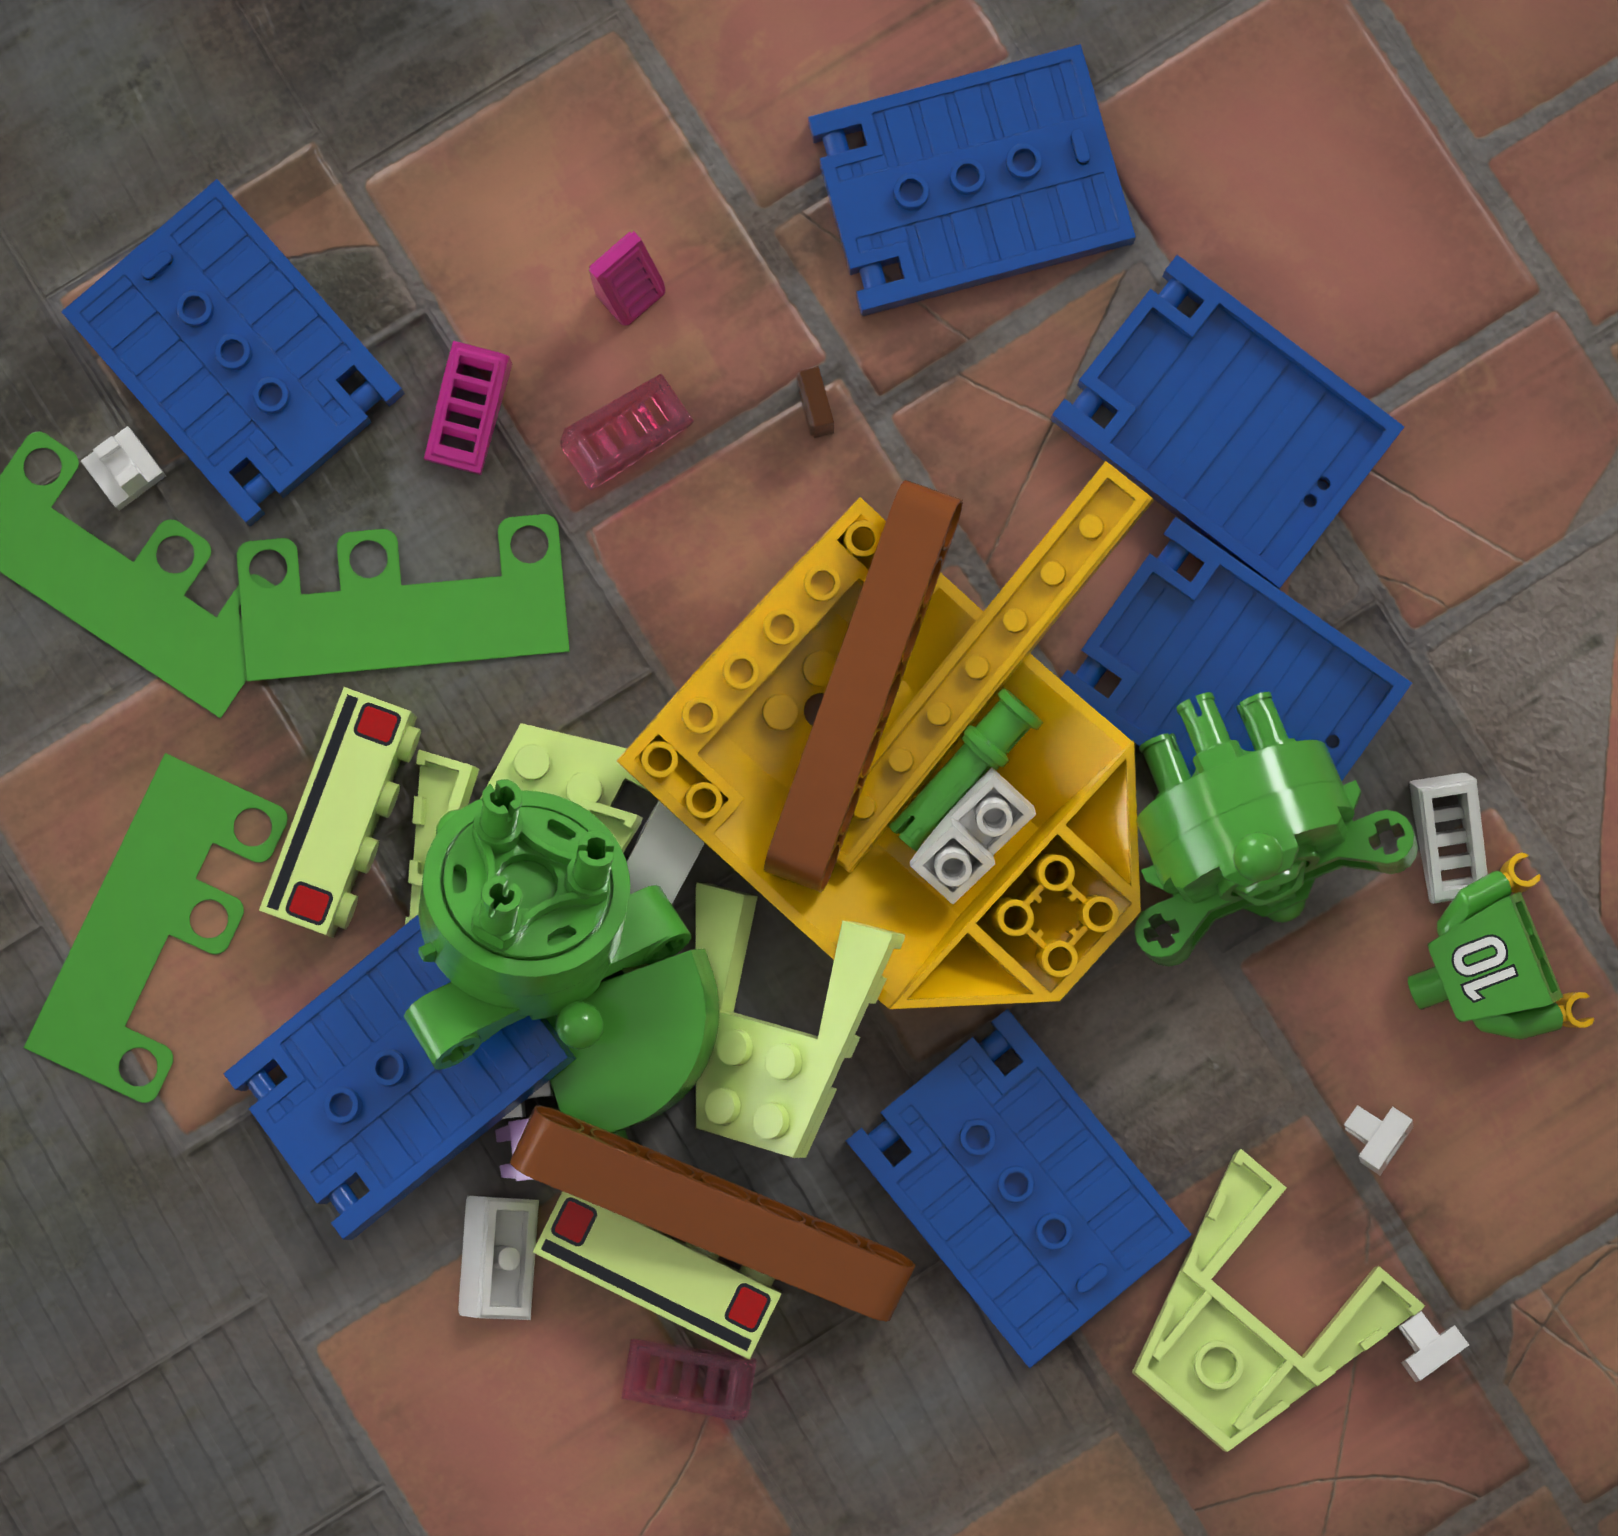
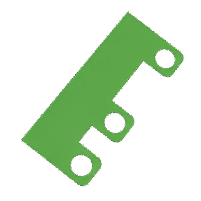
(120, 600)
(397, 625)
(135, 911)

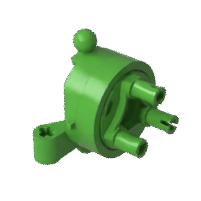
(1249, 825)
(527, 919)

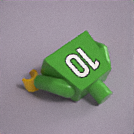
(1495, 963)

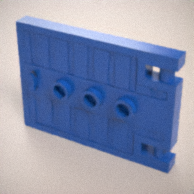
(973, 179)
(231, 351)
(1228, 423)
(1232, 639)
(367, 1095)
(1020, 1190)

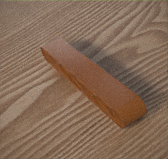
(863, 685)
(712, 1213)

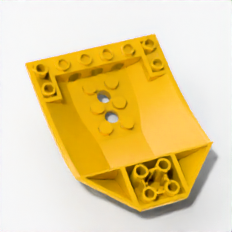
(737, 734)

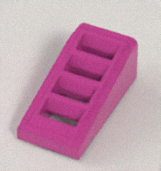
(626, 279)
(480, 358)

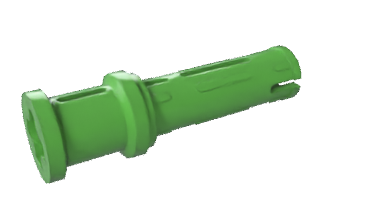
(982, 748)

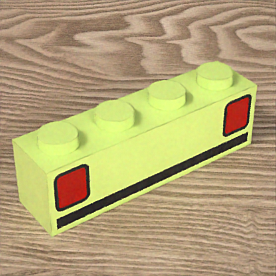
(340, 812)
(660, 1273)

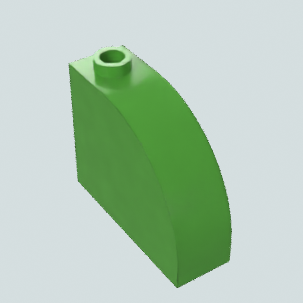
(651, 1047)

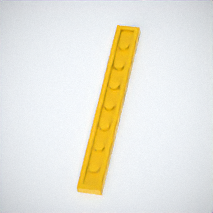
(992, 652)

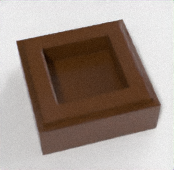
(815, 402)

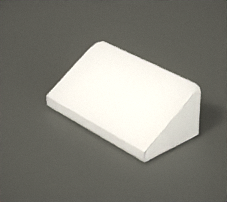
(498, 1258)

